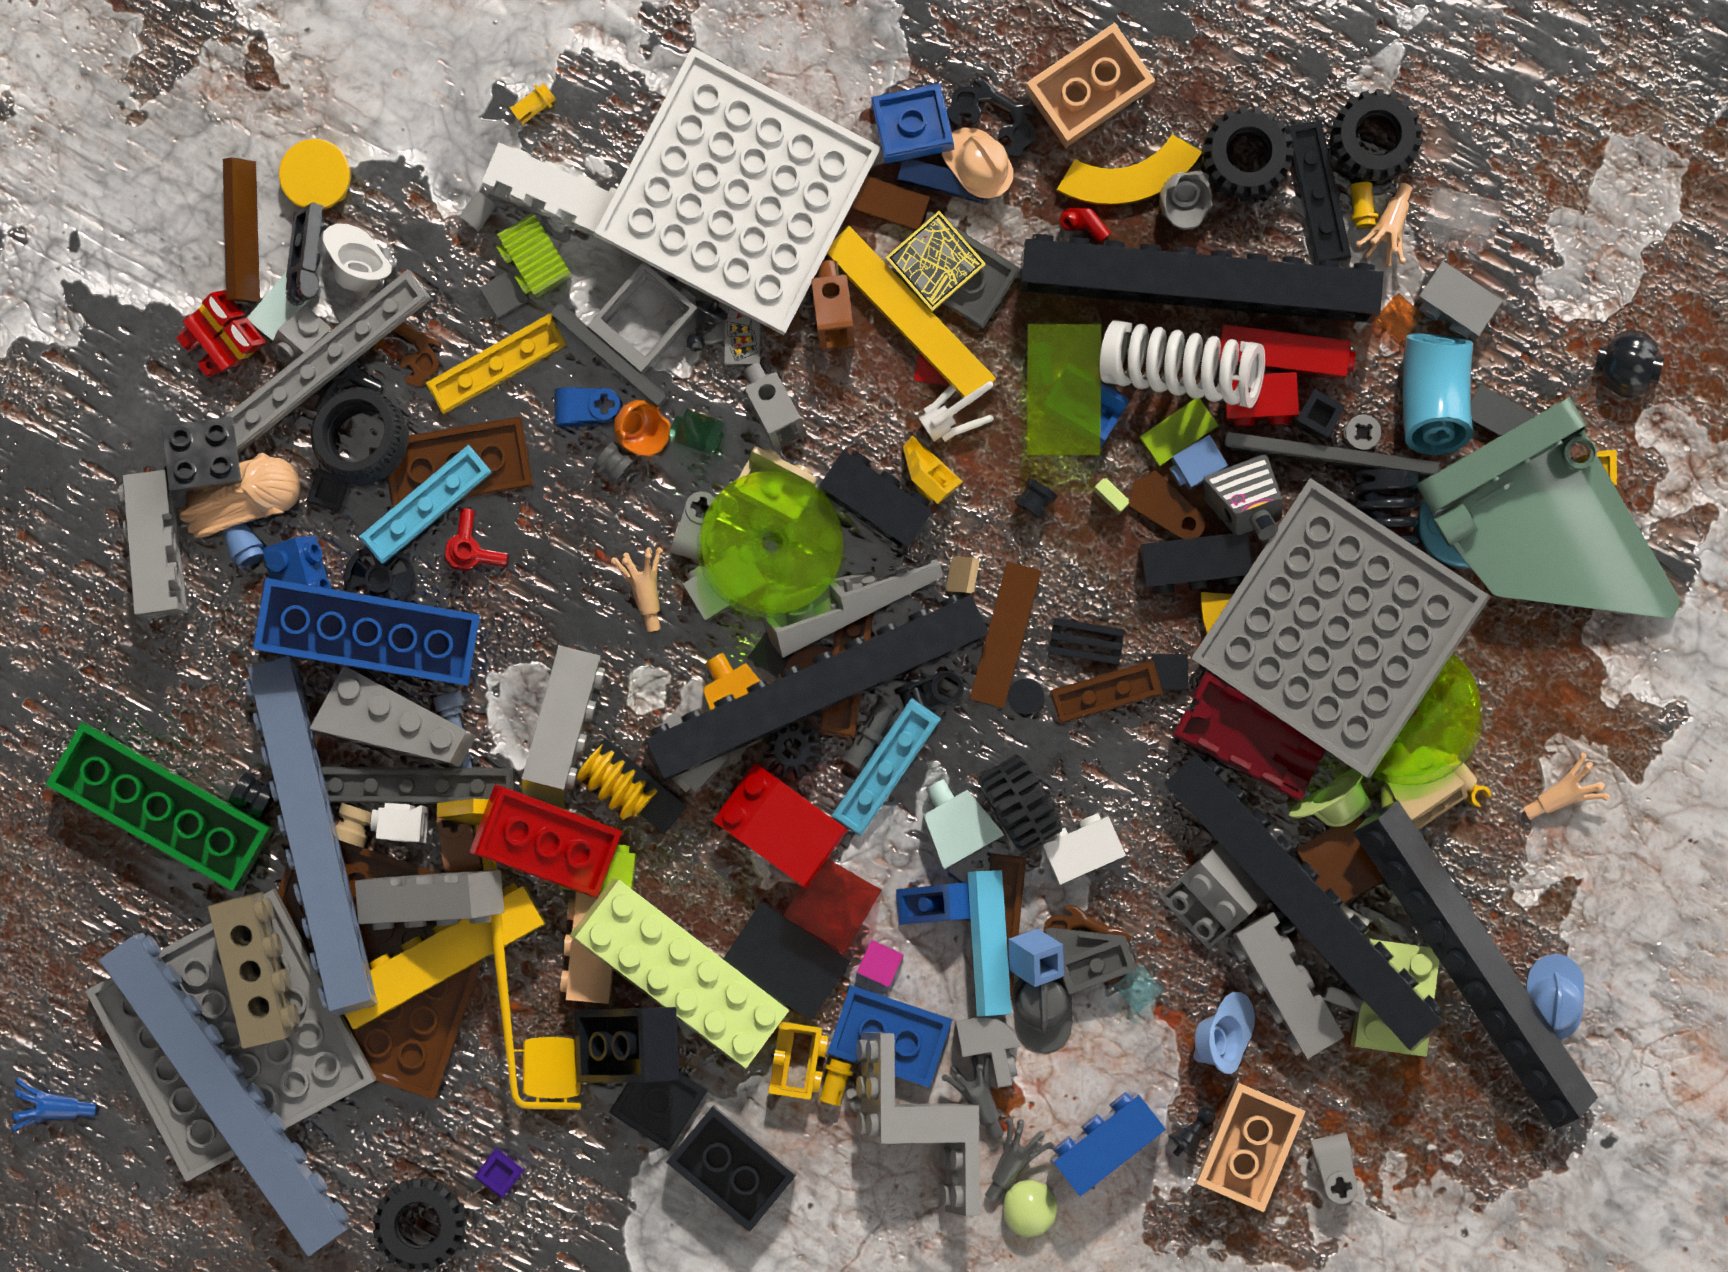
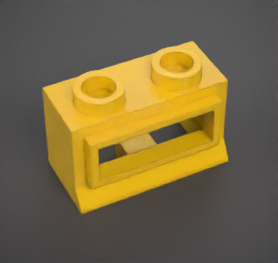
(782, 1060)

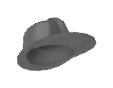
(1043, 1014)

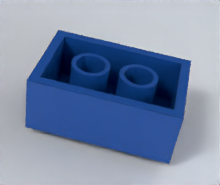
(1106, 1142)

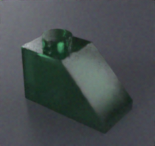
(698, 434)

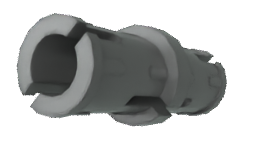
(870, 734)

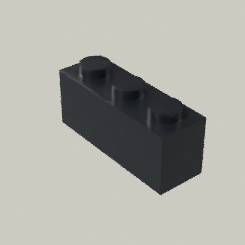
(1195, 562)

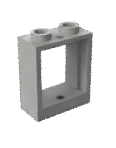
(680, 297)

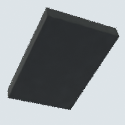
(786, 961)

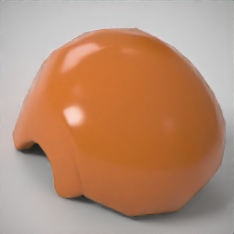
(641, 428)

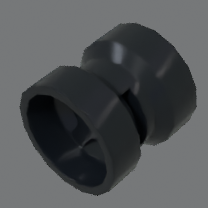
(252, 796)

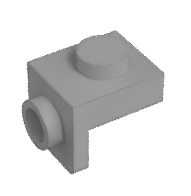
(299, 335)

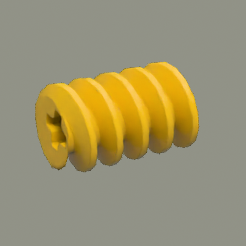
(615, 784)

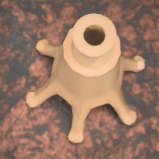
(1390, 226)
(643, 586)
(1566, 792)

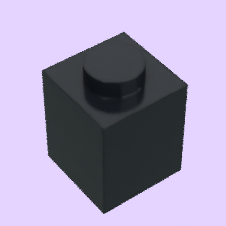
(1319, 415)

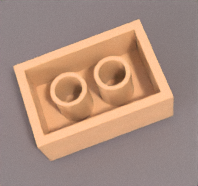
(1090, 85)
(1249, 1146)

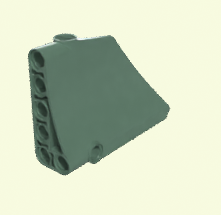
(1547, 524)

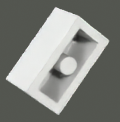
(1083, 849)

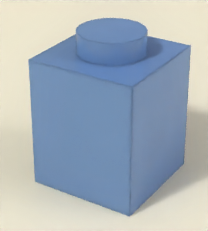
(1196, 462)
(1036, 957)

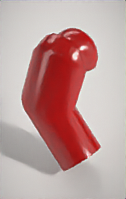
(1084, 220)

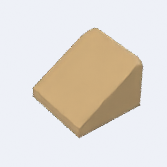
(962, 575)

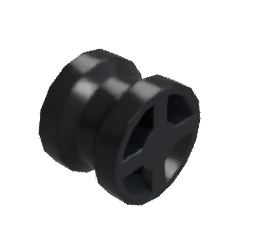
(1035, 499)

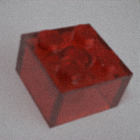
(833, 905)

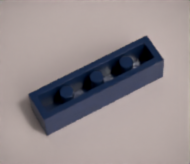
(934, 179)

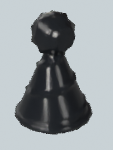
(707, 318)
(1189, 1137)

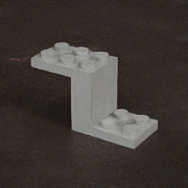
(892, 1123)

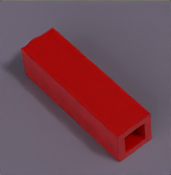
(1296, 352)

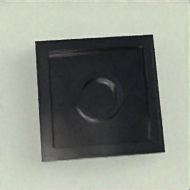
(659, 1107)

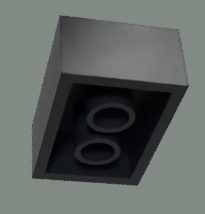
(876, 499)
(626, 1045)
(731, 1168)

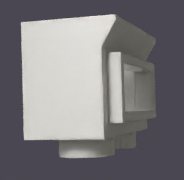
(400, 823)

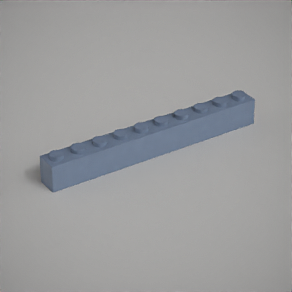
(311, 836)
(225, 1093)

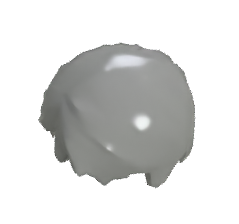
(1186, 199)

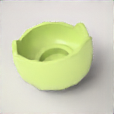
(1029, 1208)

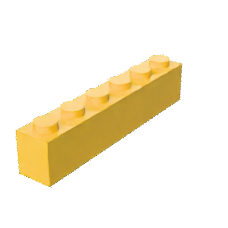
(444, 954)

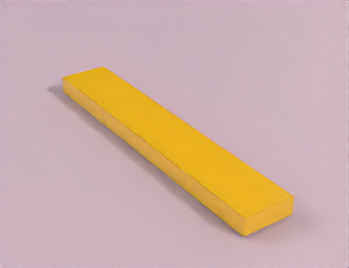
(908, 313)

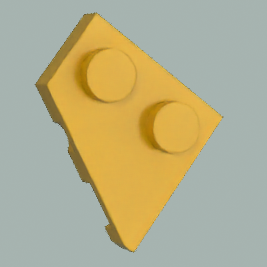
(932, 477)

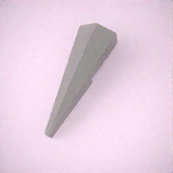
(843, 603)

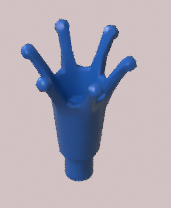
(48, 1107)

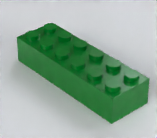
(159, 806)

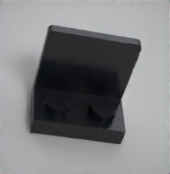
(200, 456)

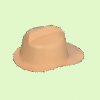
(979, 163)

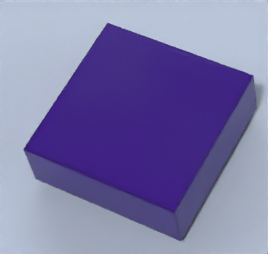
(499, 1173)

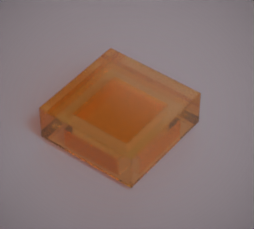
(1399, 318)

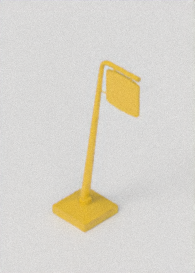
(547, 1061)

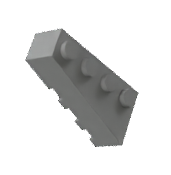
(1286, 986)

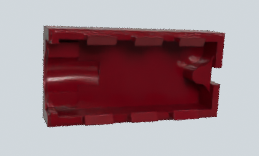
(1248, 738)

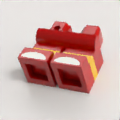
(221, 333)

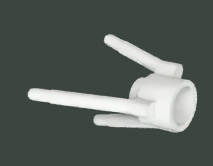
(939, 421)

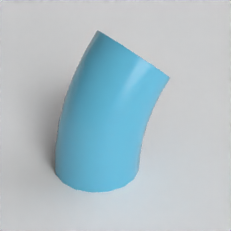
(1437, 393)

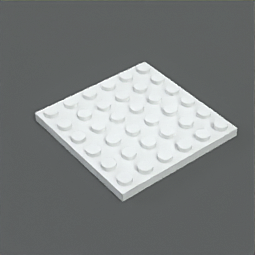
(737, 191)

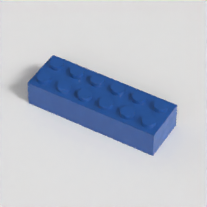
(365, 631)

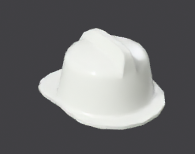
(356, 258)

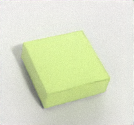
(1111, 495)

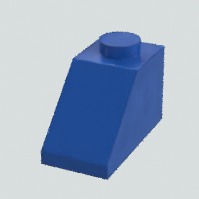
(933, 903)

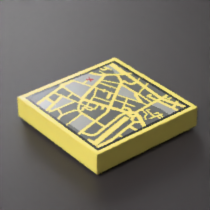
(935, 261)

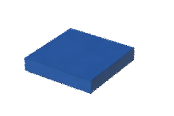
(912, 123)

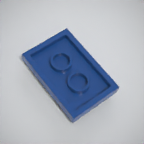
(917, 1032)

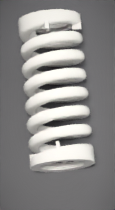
(1116, 347)

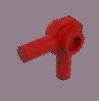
(464, 552)

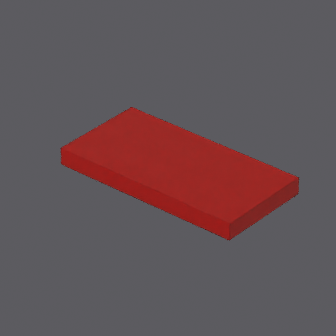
(545, 841)

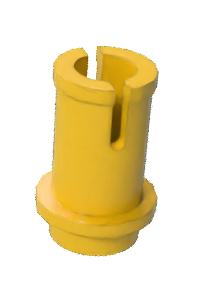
(533, 103)
(1363, 205)
(835, 1081)

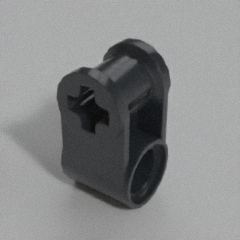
(927, 691)

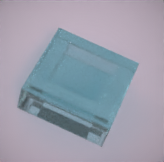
(1138, 988)

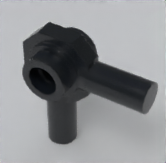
(345, 379)

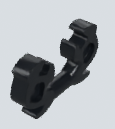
(966, 102)

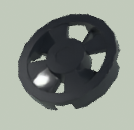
(379, 577)

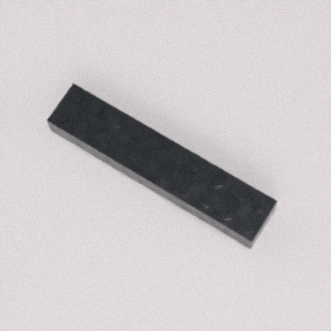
(1200, 279)

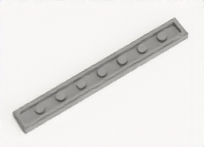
(327, 358)

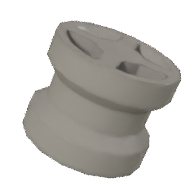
(1357, 438)

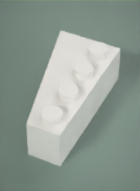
(546, 189)

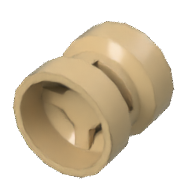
(352, 826)

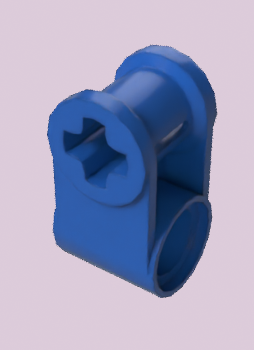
(580, 406)

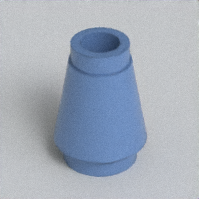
(243, 546)

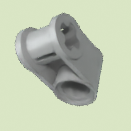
(687, 530)
(1335, 1160)

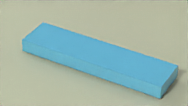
(425, 504)
(886, 767)
(989, 943)

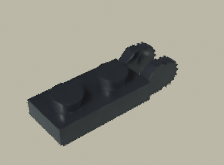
(304, 254)

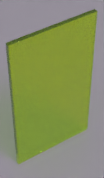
(1063, 389)

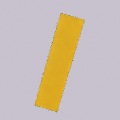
(496, 364)

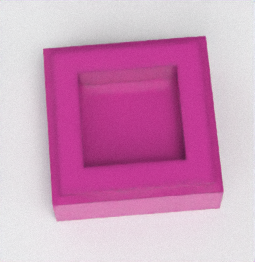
(880, 963)

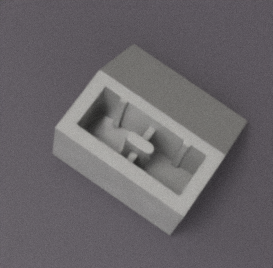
(1213, 896)

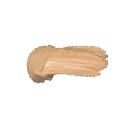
(266, 489)

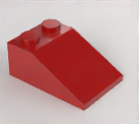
(780, 825)

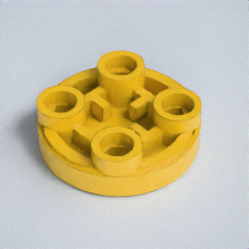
(314, 173)

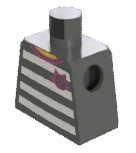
(1246, 497)

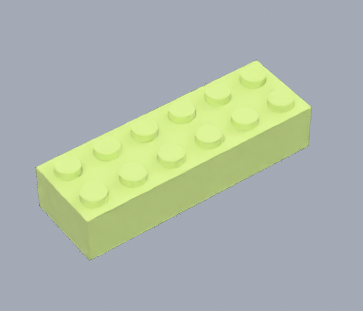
(679, 972)

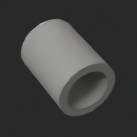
(477, 211)

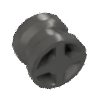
(613, 463)

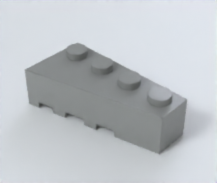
(153, 546)
(381, 718)
(561, 726)
(428, 898)

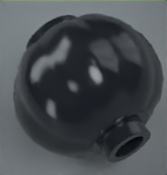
(1630, 363)

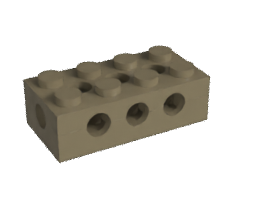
(245, 987)

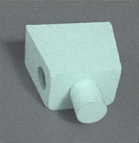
(957, 824)

